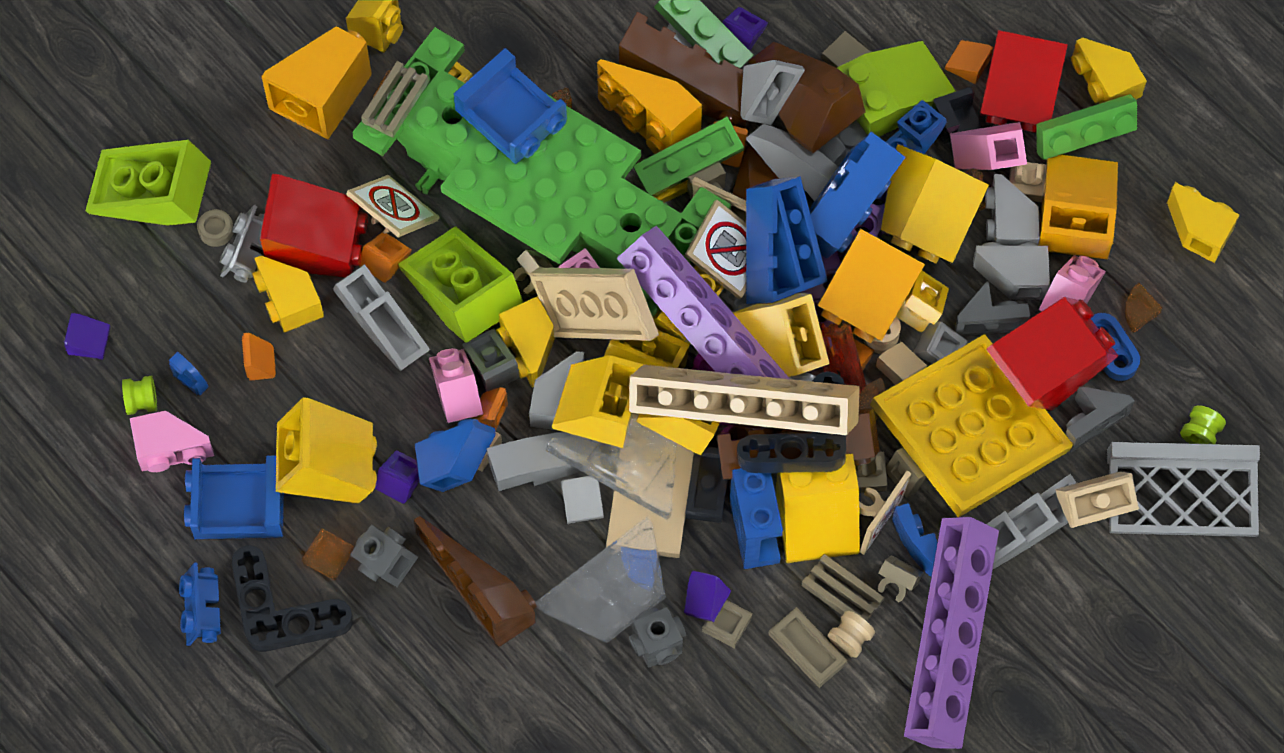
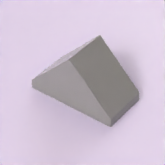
(767, 89)

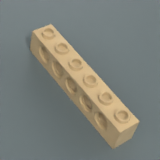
(744, 399)

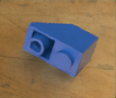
(453, 455)

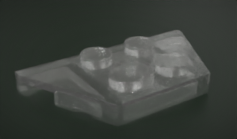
(638, 470)
(610, 587)

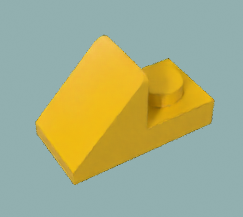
(924, 302)

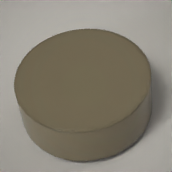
(215, 228)

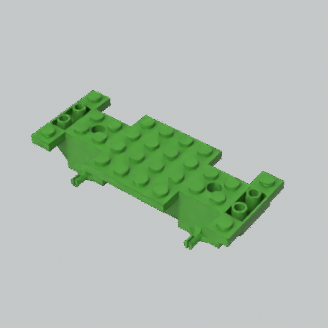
(554, 201)

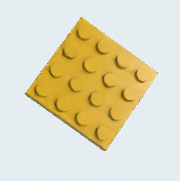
(969, 427)

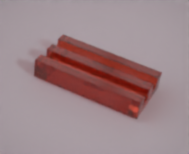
(845, 356)

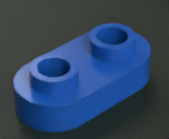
(1123, 347)

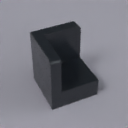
(958, 112)

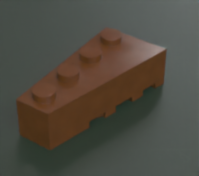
(660, 54)
(860, 442)

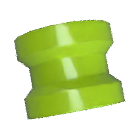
(139, 395)
(1203, 426)

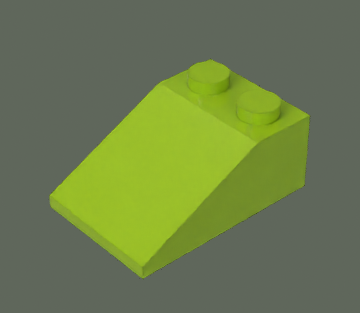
(894, 83)
(150, 183)
(462, 283)

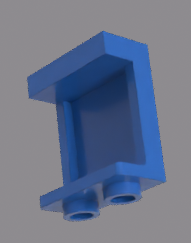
(509, 108)
(234, 501)
(755, 518)

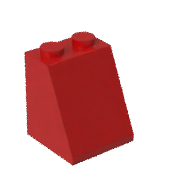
(1023, 80)
(312, 228)
(1054, 353)

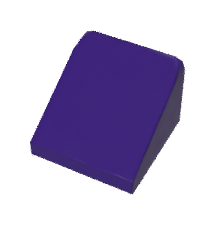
(745, 26)
(86, 336)
(398, 477)
(705, 596)

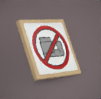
(392, 206)
(721, 248)
(881, 510)

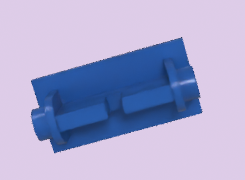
(197, 591)

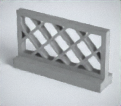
(1188, 457)

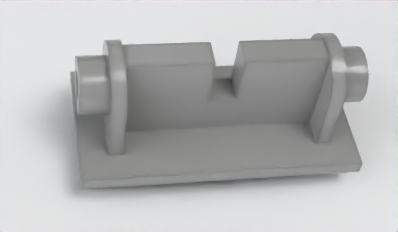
(239, 256)

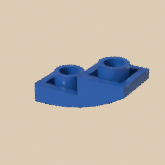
(918, 128)
(909, 530)

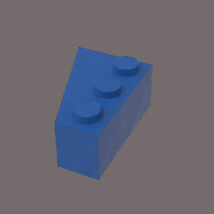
(851, 191)
(780, 242)

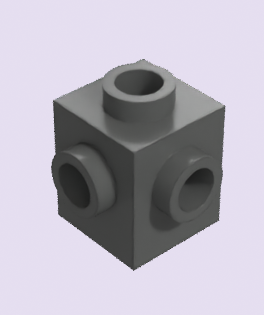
(383, 555)
(657, 648)

